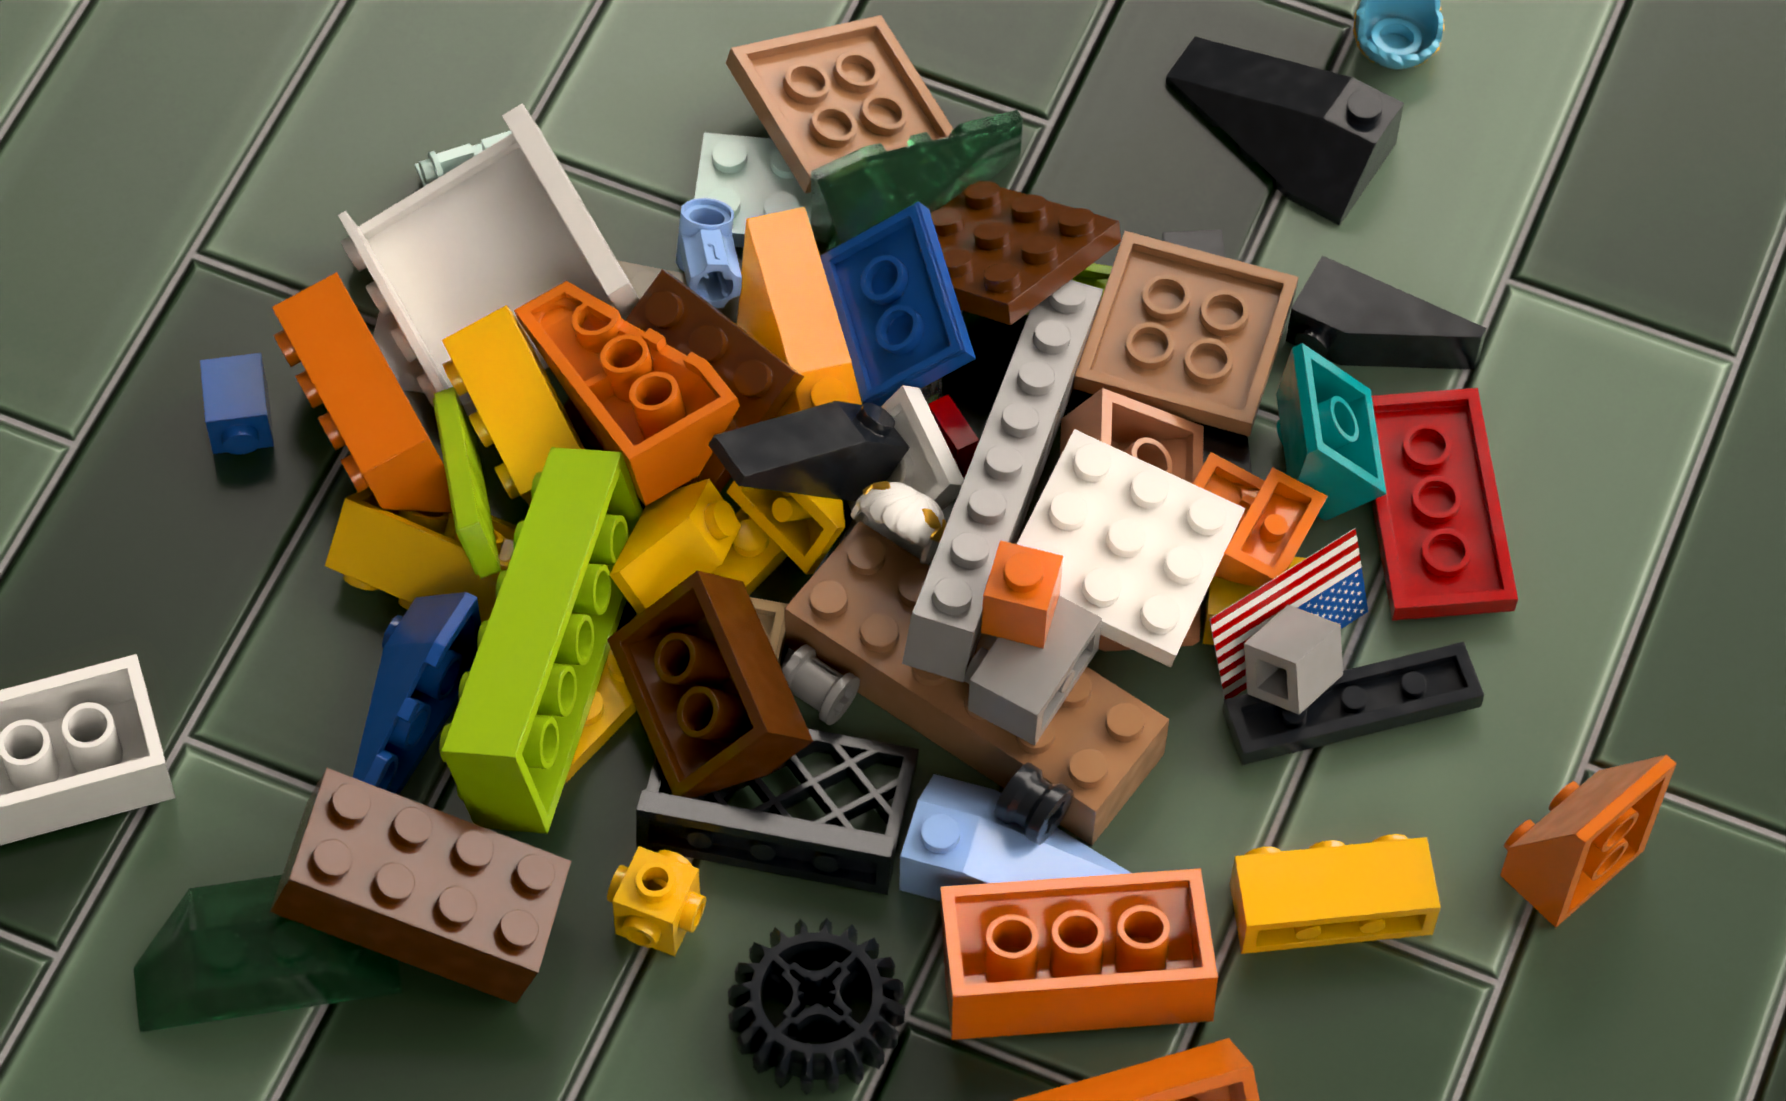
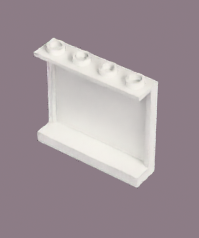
(482, 241)

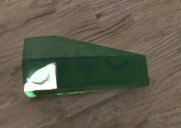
(879, 183)

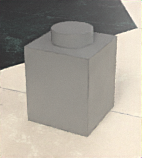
(1293, 659)

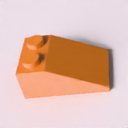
(1586, 836)

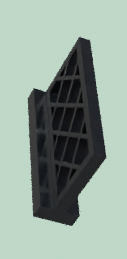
(784, 845)

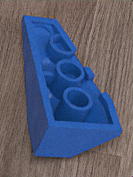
(416, 685)

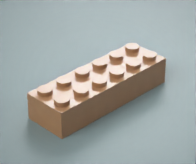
(859, 623)

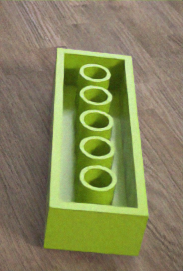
(543, 643)

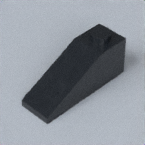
(1377, 325)
(814, 451)

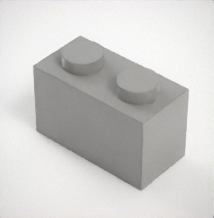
(1025, 684)

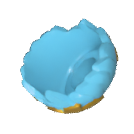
(1398, 31)

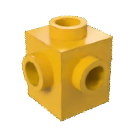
(656, 899)

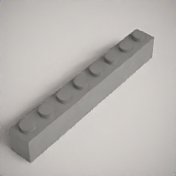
(1000, 480)

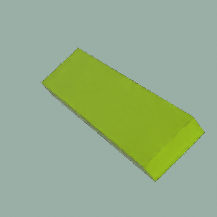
(466, 483)

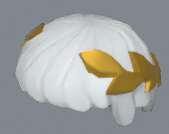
(903, 517)

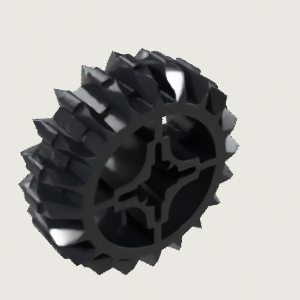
(844, 967)

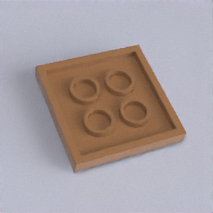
(835, 93)
(1187, 332)

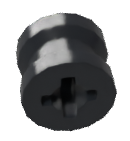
(1033, 803)

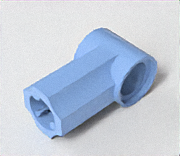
(708, 251)

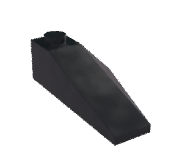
(1301, 123)

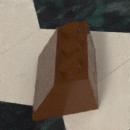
(709, 687)

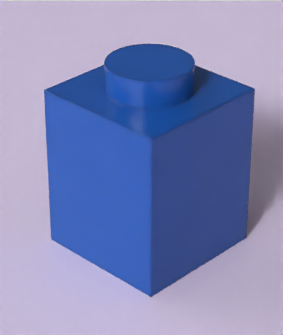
(236, 404)

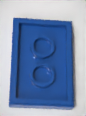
(897, 305)

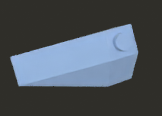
(962, 843)

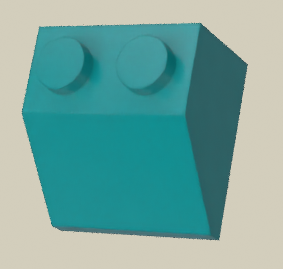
(1329, 432)

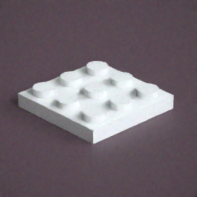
(1131, 543)

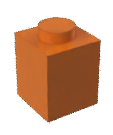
(1021, 594)

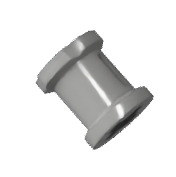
(820, 684)

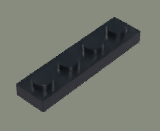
(1358, 704)

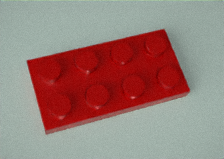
(1442, 508)

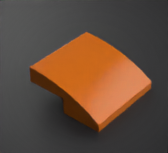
(1273, 522)

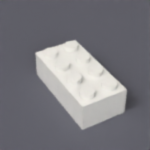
(78, 750)

